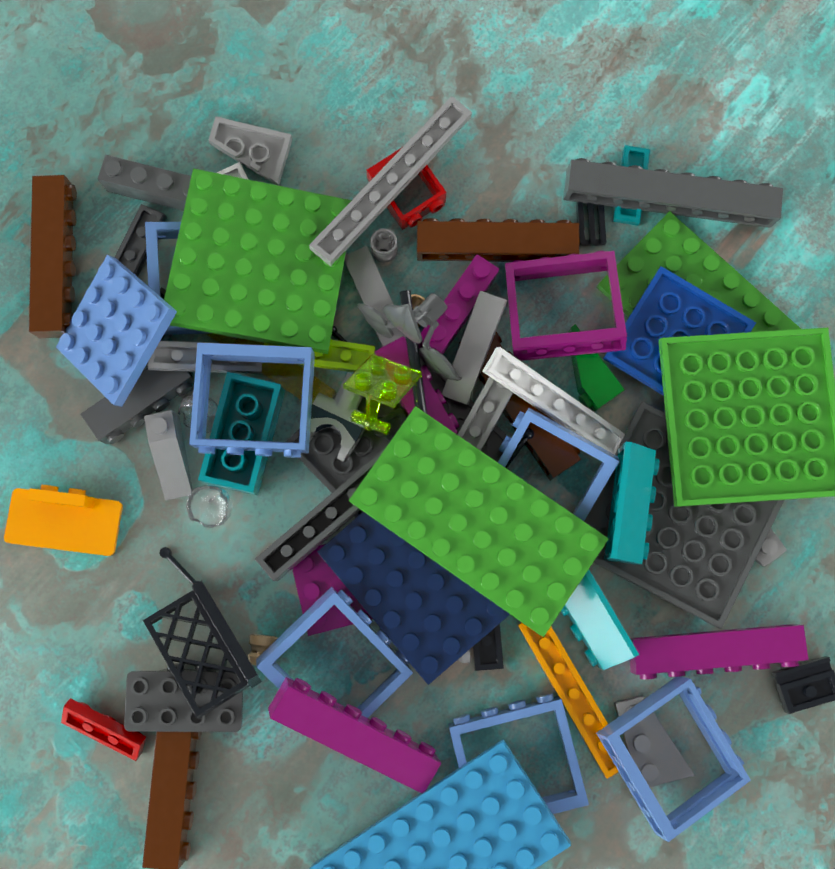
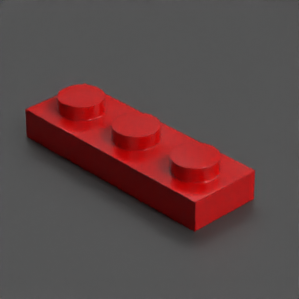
(102, 729)

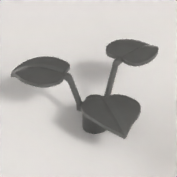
(406, 320)

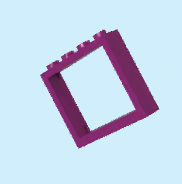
(574, 342)

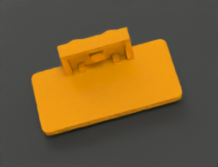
(63, 520)

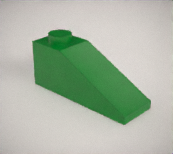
(594, 379)

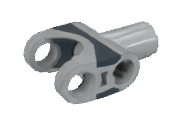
(336, 414)

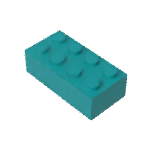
(244, 412)

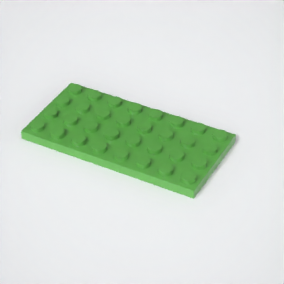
(690, 258)
(479, 521)

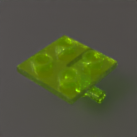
(380, 383)

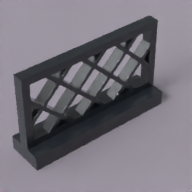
(226, 642)

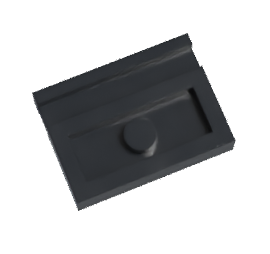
(806, 685)

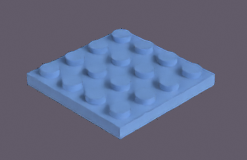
(115, 330)

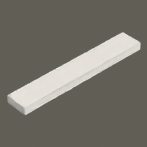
(551, 400)

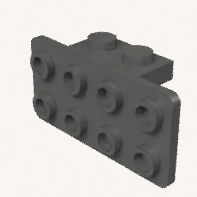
(159, 705)

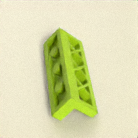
(342, 356)

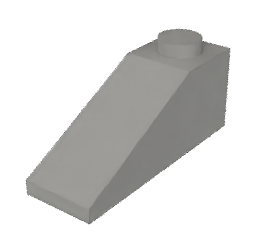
(169, 453)

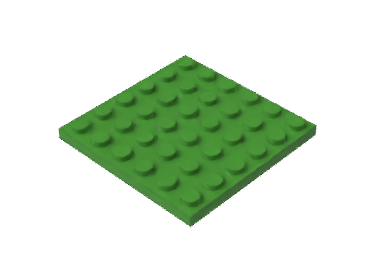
(249, 265)
(750, 416)

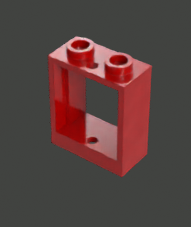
(431, 205)

